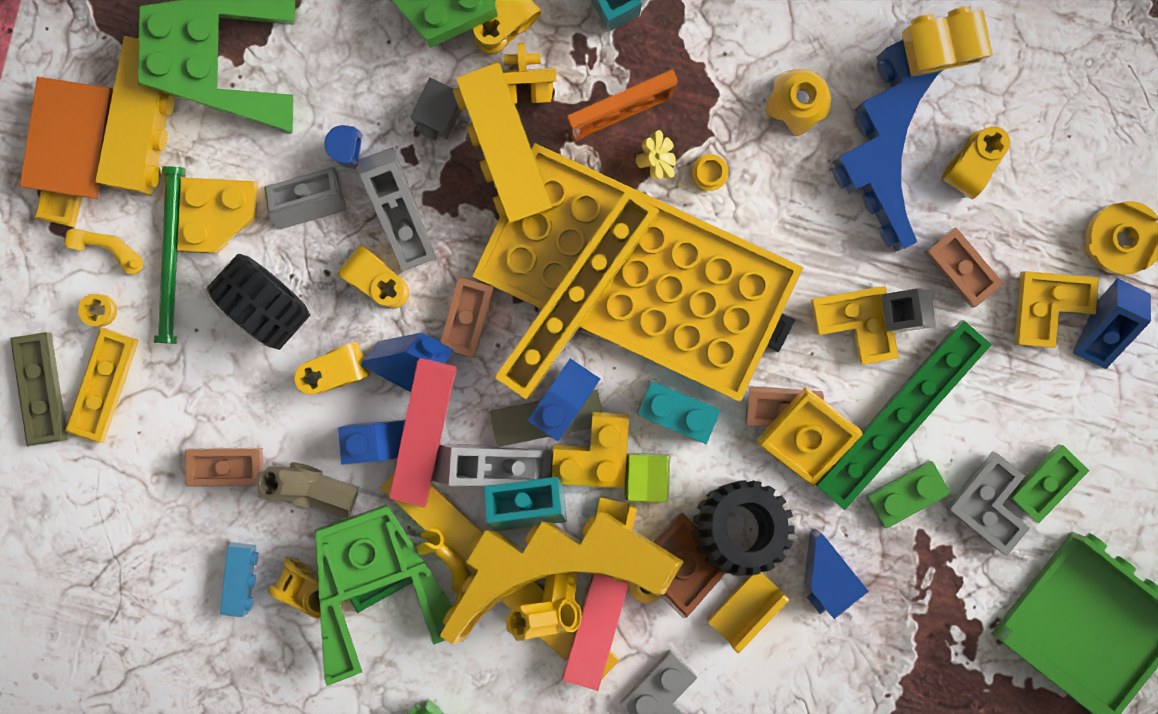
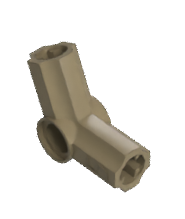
(305, 488)

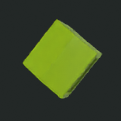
(647, 477)

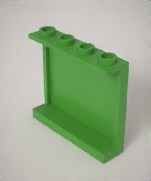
(1087, 625)

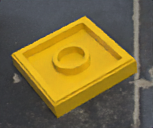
(809, 436)

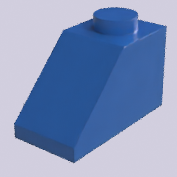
(1118, 320)
(398, 357)
(564, 400)
(370, 441)
(829, 578)

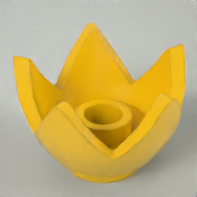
(797, 115)

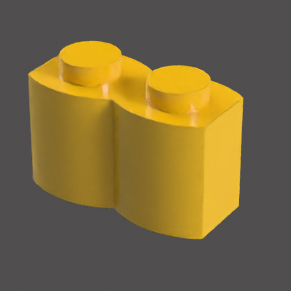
(946, 42)

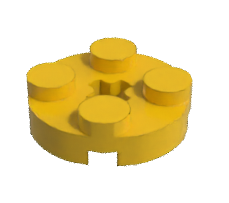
(1103, 244)

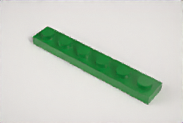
(904, 414)

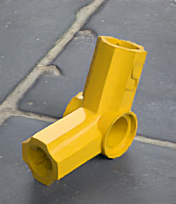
(554, 615)

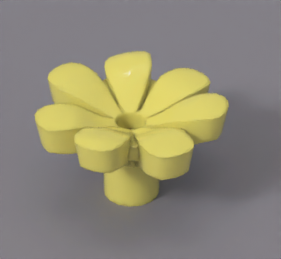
(657, 156)

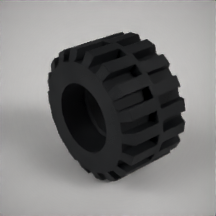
(258, 301)
(771, 522)

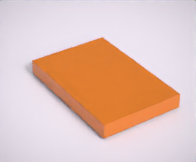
(622, 105)
(65, 137)

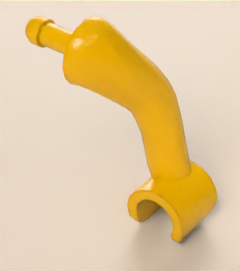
(127, 258)
(451, 559)

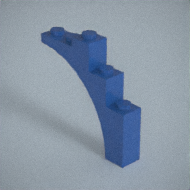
(878, 163)

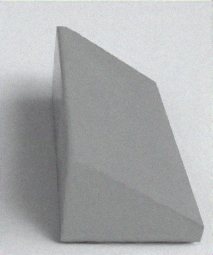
(304, 198)

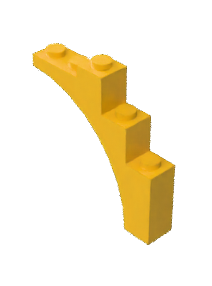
(505, 566)

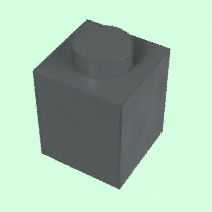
(436, 110)
(908, 310)

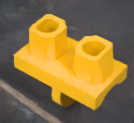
(540, 79)

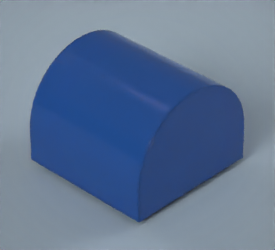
(344, 145)

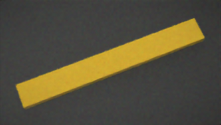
(458, 535)

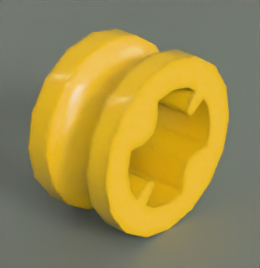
(92, 300)

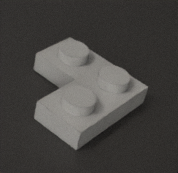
(981, 504)
(660, 687)

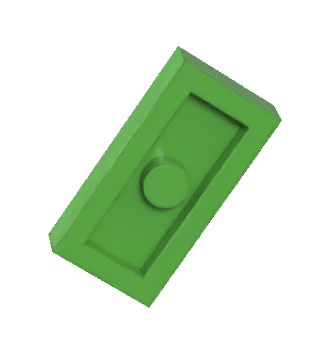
(1048, 483)
(908, 494)

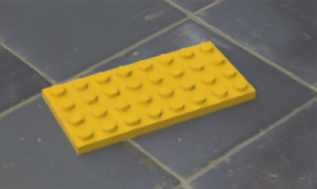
(681, 297)

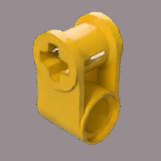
(512, 19)
(974, 166)
(371, 275)
(337, 368)
(297, 587)

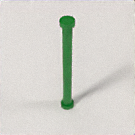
(169, 254)

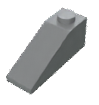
(396, 208)
(489, 465)

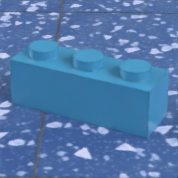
(239, 579)

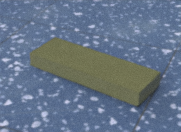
(39, 388)
(512, 427)

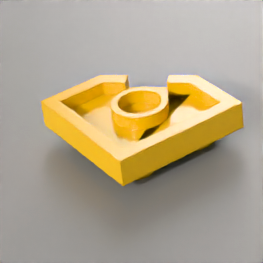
(214, 212)

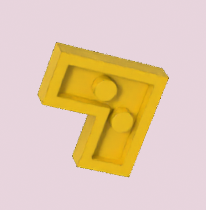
(1041, 300)
(862, 313)
(601, 462)

